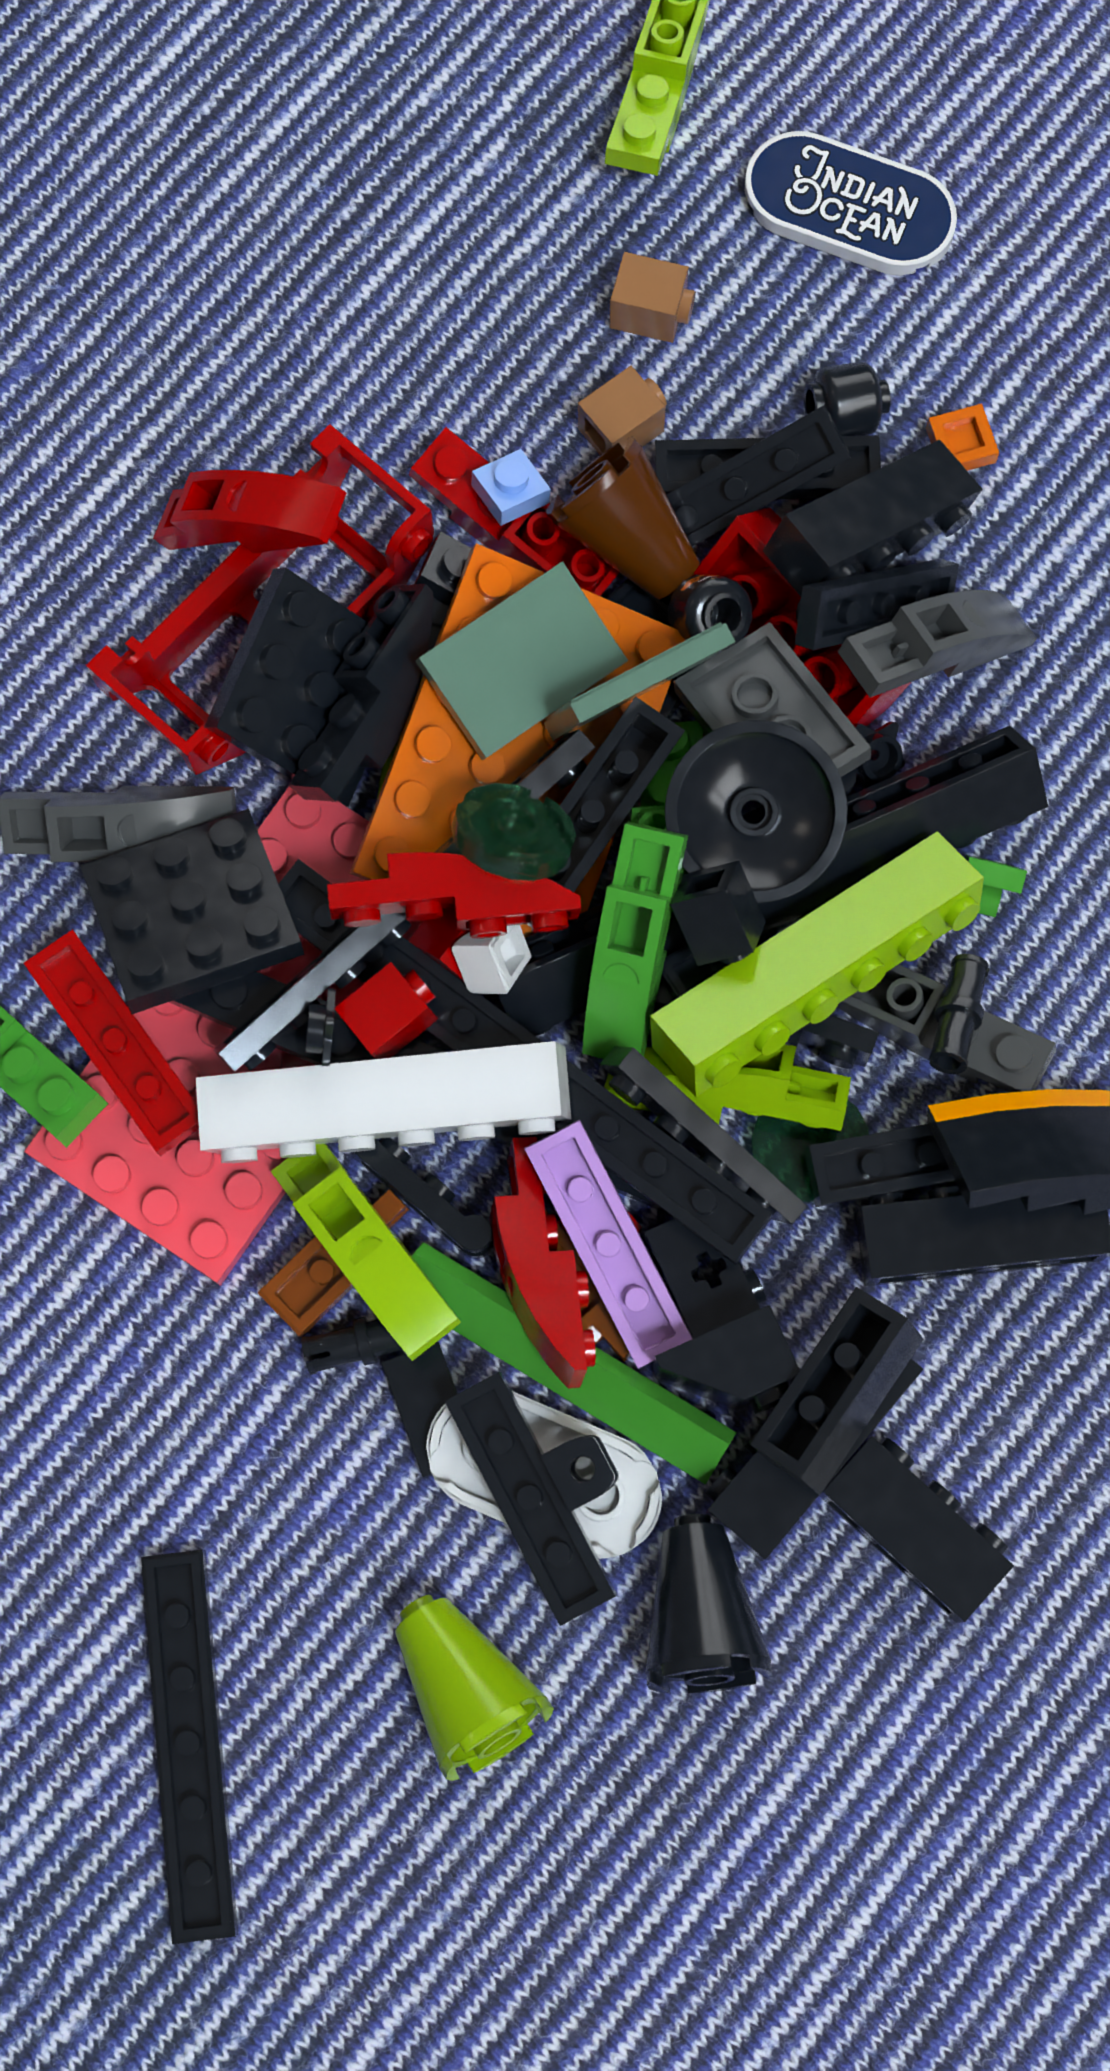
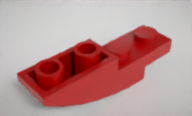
(252, 508)
(530, 539)
(432, 881)
(541, 1283)

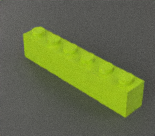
(816, 964)

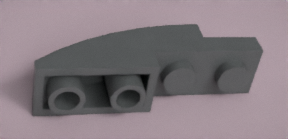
(936, 635)
(103, 824)
(904, 1012)

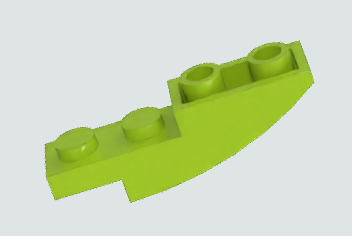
(657, 85)
(769, 1088)
(366, 1250)

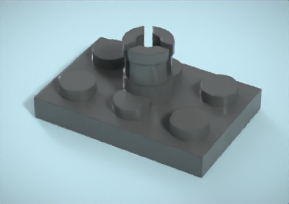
(770, 683)

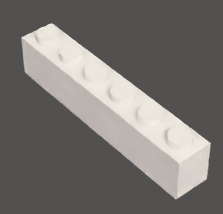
(384, 1100)

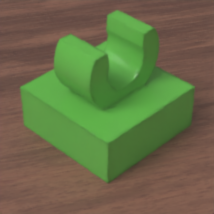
(996, 877)

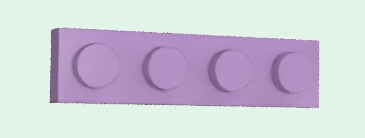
(608, 1243)

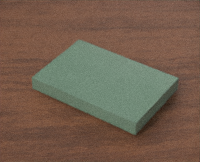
(521, 660)
(638, 680)

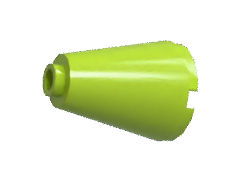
(465, 1687)

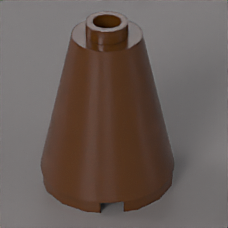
(627, 520)

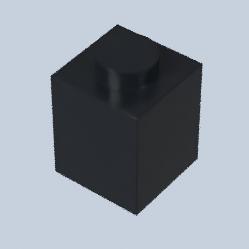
(718, 914)

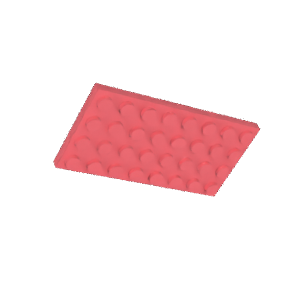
(187, 1196)

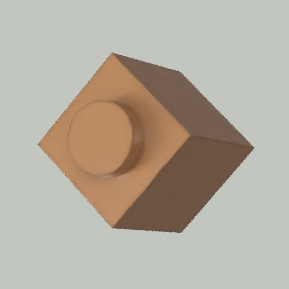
(650, 297)
(621, 410)

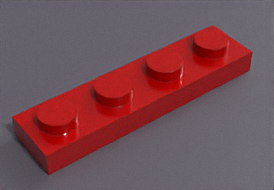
(115, 1042)

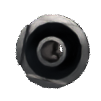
(702, 1614)

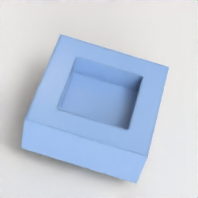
(510, 487)

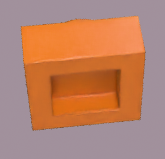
(965, 435)

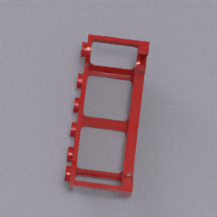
(231, 593)

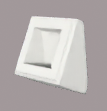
(492, 963)

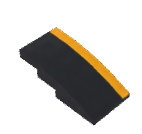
(1028, 1146)

